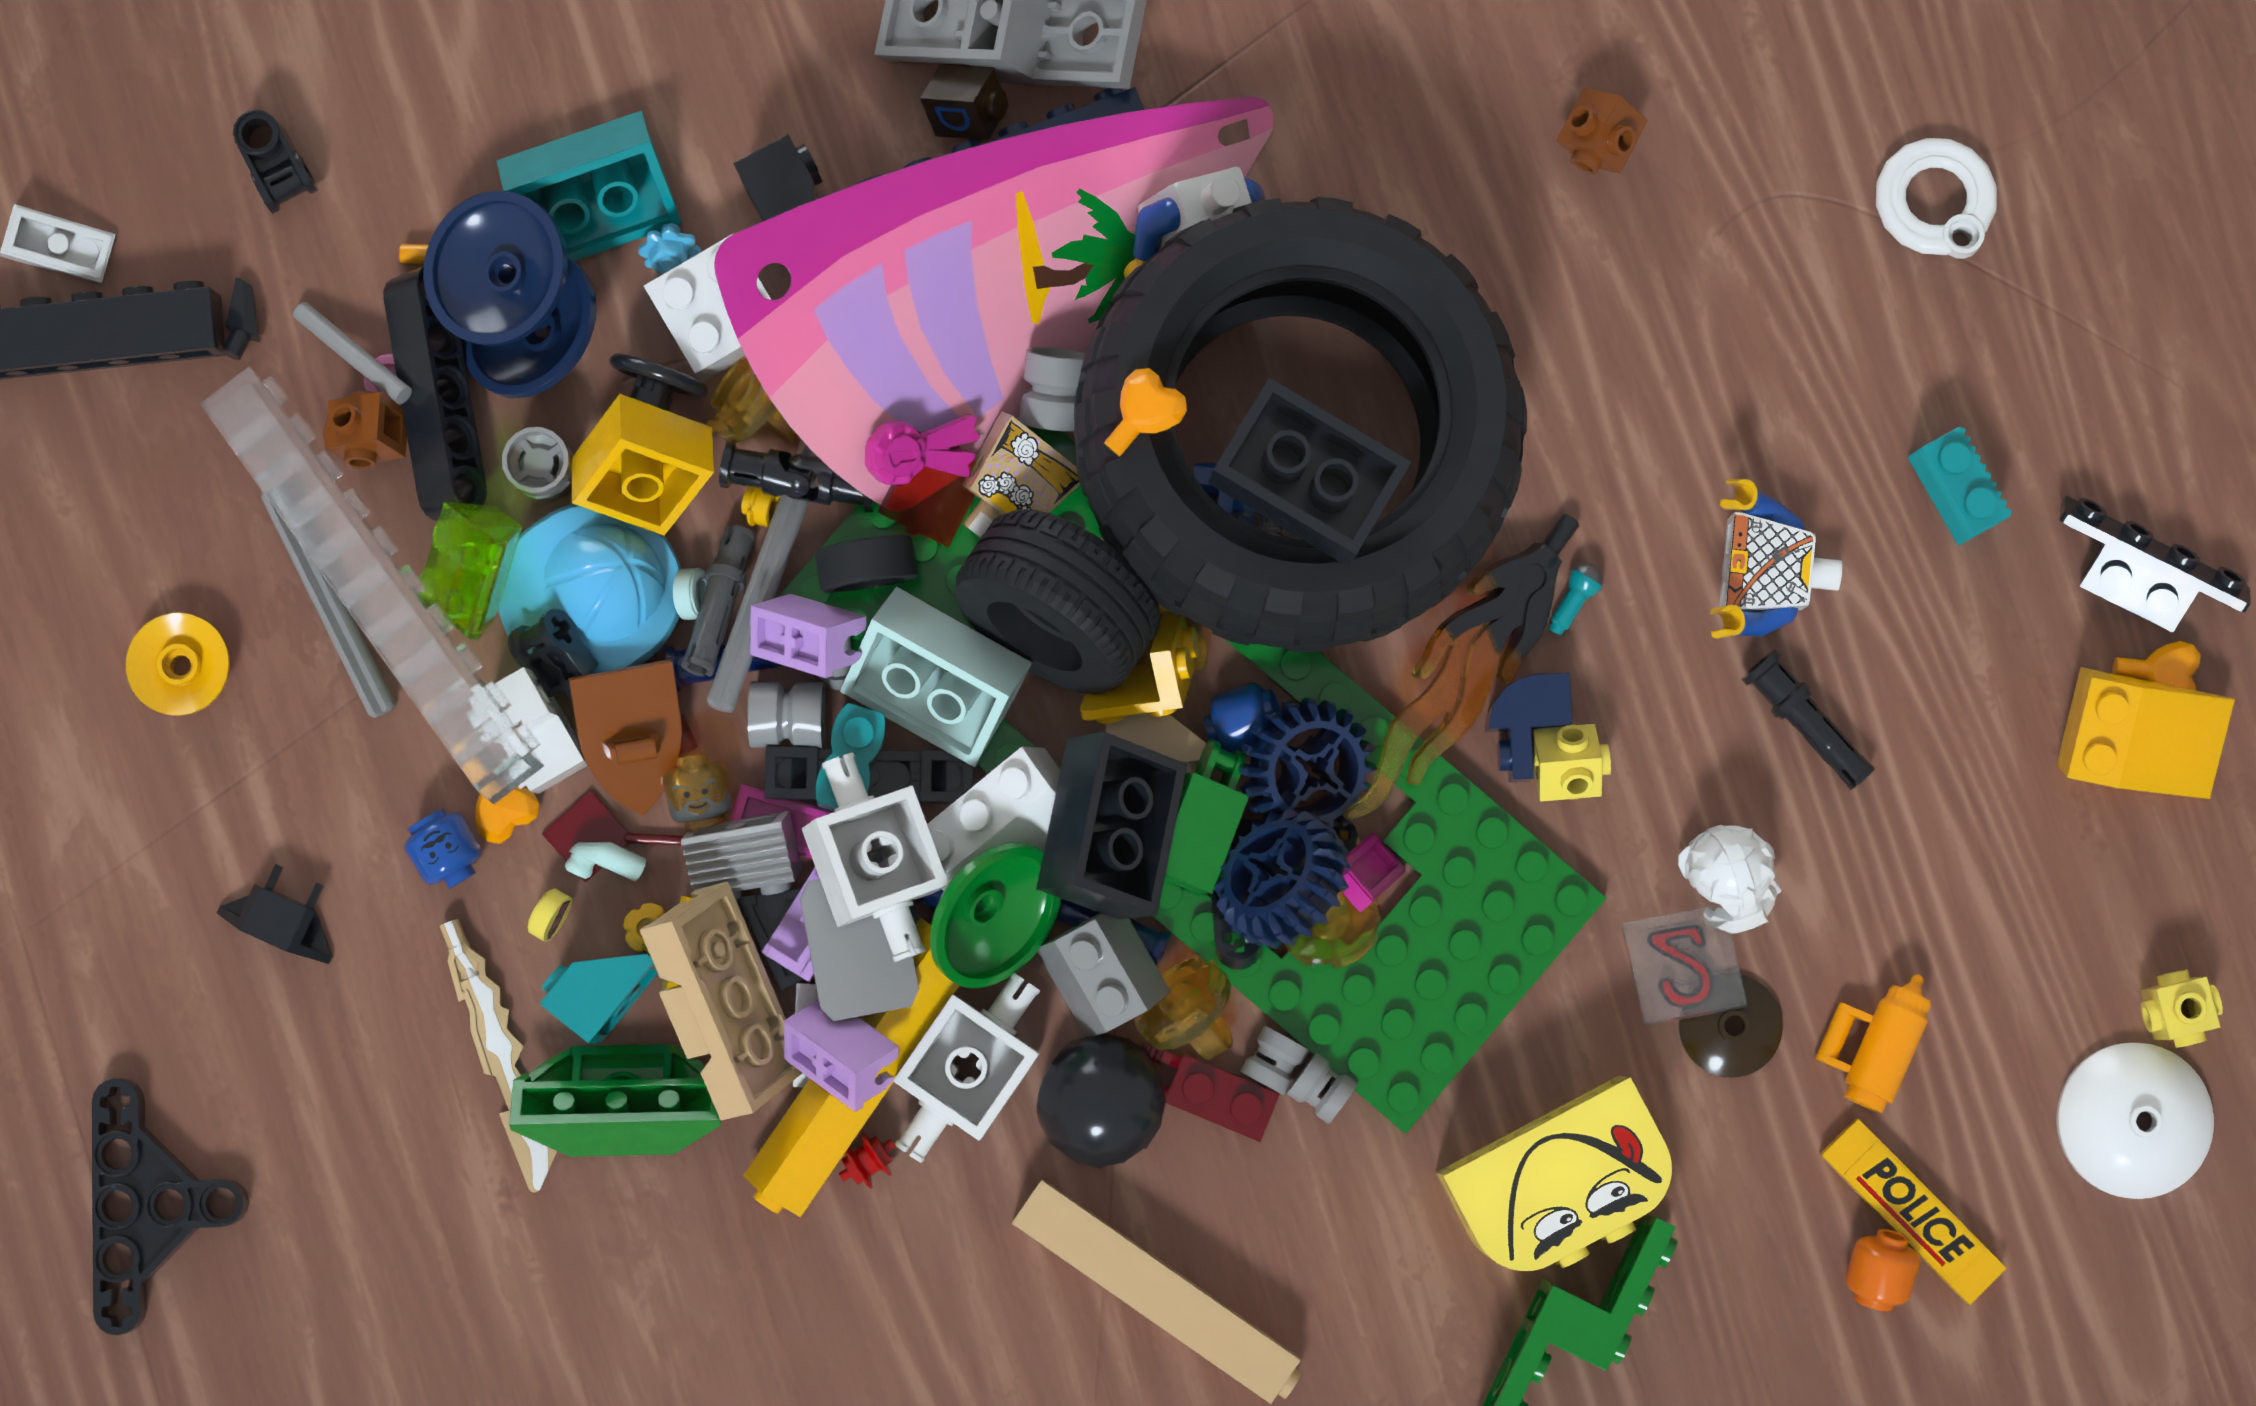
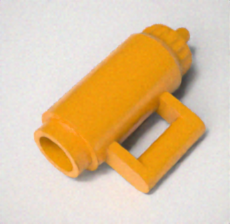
(1885, 1048)

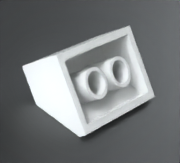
(1000, 809)

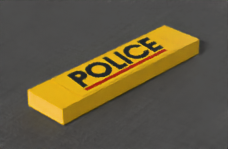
(1912, 1211)

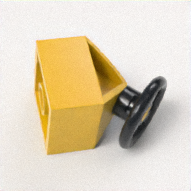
(640, 456)

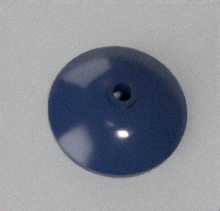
(471, 265)
(547, 353)

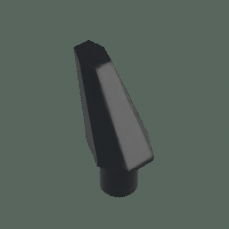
(241, 320)

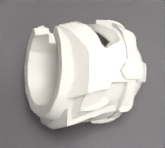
(1735, 871)

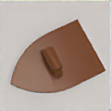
(629, 729)

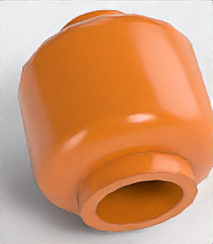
(1882, 1270)

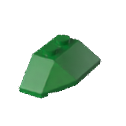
(614, 1101)

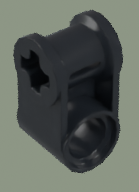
(278, 166)

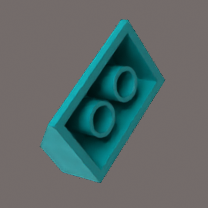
(596, 184)

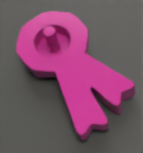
(899, 451)

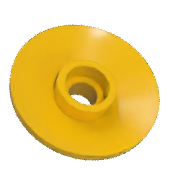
(153, 657)

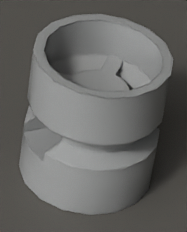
(1054, 384)
(538, 464)
(786, 714)

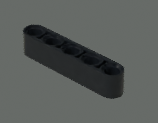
(440, 407)

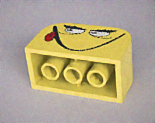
(1563, 1180)

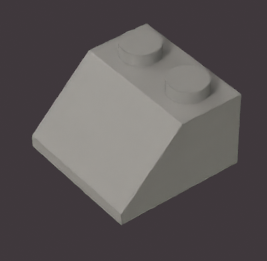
(1103, 973)

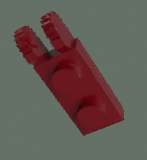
(1217, 1094)

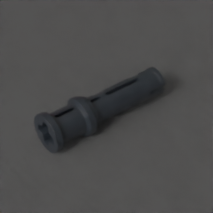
(1793, 702)

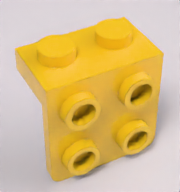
(1151, 687)

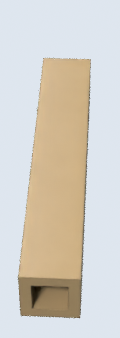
(1159, 1292)

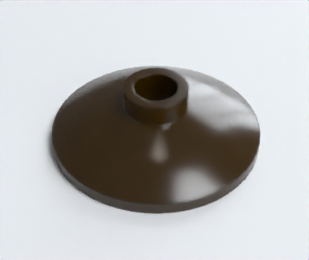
(1737, 1055)

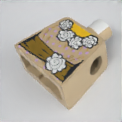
(1016, 473)

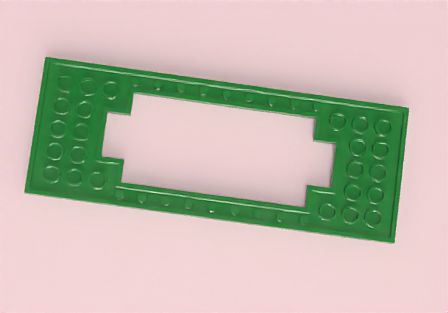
(1445, 957)

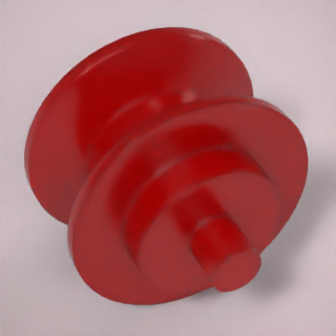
(867, 1160)

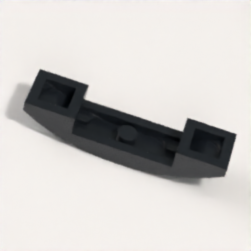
(933, 773)

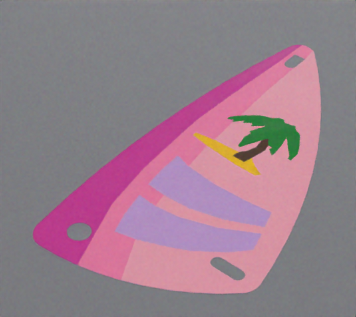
(943, 273)

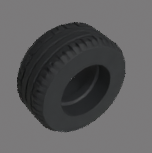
(1058, 600)

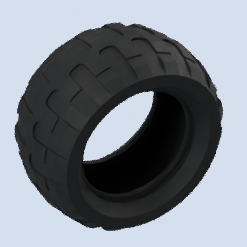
(1398, 297)

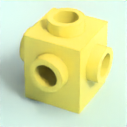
(1569, 762)
(2163, 1008)

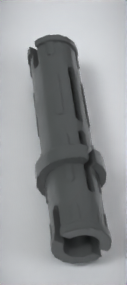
(724, 582)

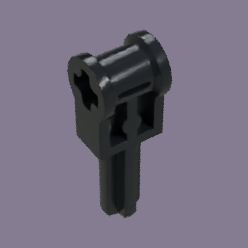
(555, 654)

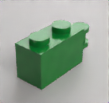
(1206, 820)

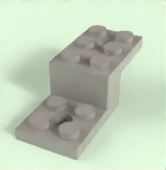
(1019, 38)

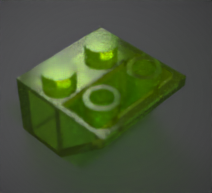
(470, 564)

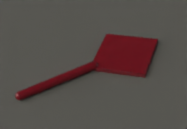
(593, 822)

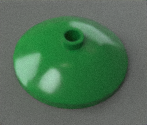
(992, 916)

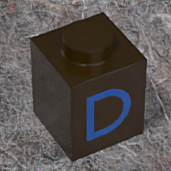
(964, 101)

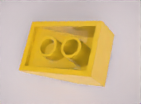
(2143, 735)

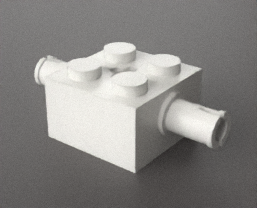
(883, 825)
(933, 1075)

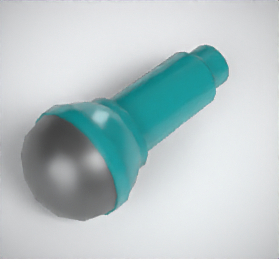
(1584, 582)

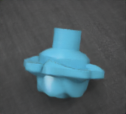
(667, 248)

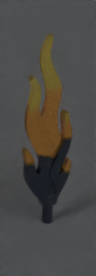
(1475, 639)

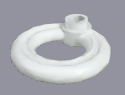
(1928, 238)

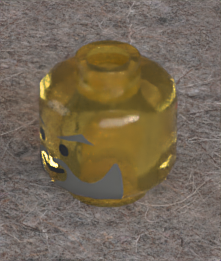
(698, 791)

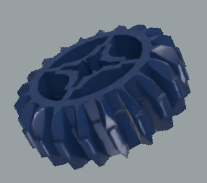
(1335, 737)
(1282, 878)

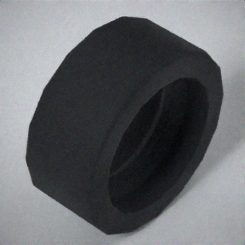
(866, 563)

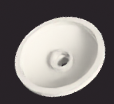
(2101, 1111)

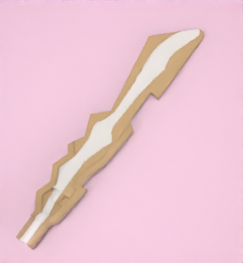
(494, 1042)

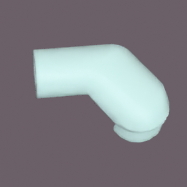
(606, 855)

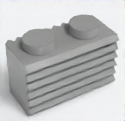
(745, 853)

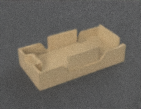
(722, 1000)

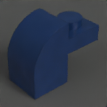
(1525, 706)

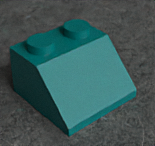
(597, 993)

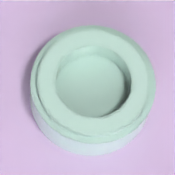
(689, 591)

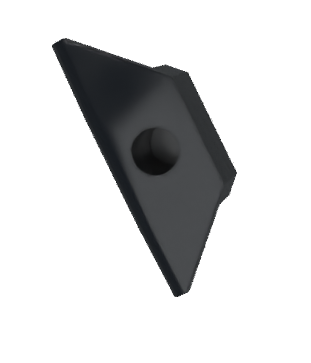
(280, 919)

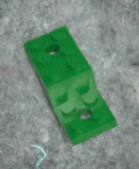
(1580, 1326)

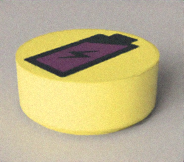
(549, 914)

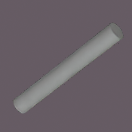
(352, 353)

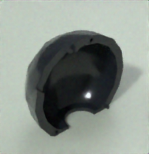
(1101, 1100)

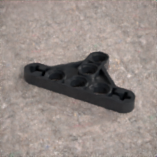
(145, 1231)

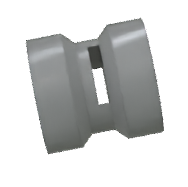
(1277, 1048)
(1312, 1081)

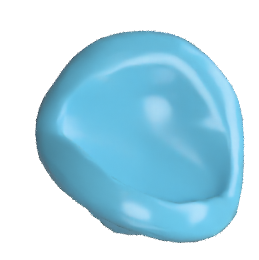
(603, 576)

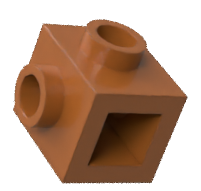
(1601, 131)
(365, 429)

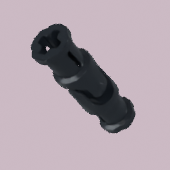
(787, 474)

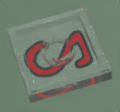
(1682, 967)

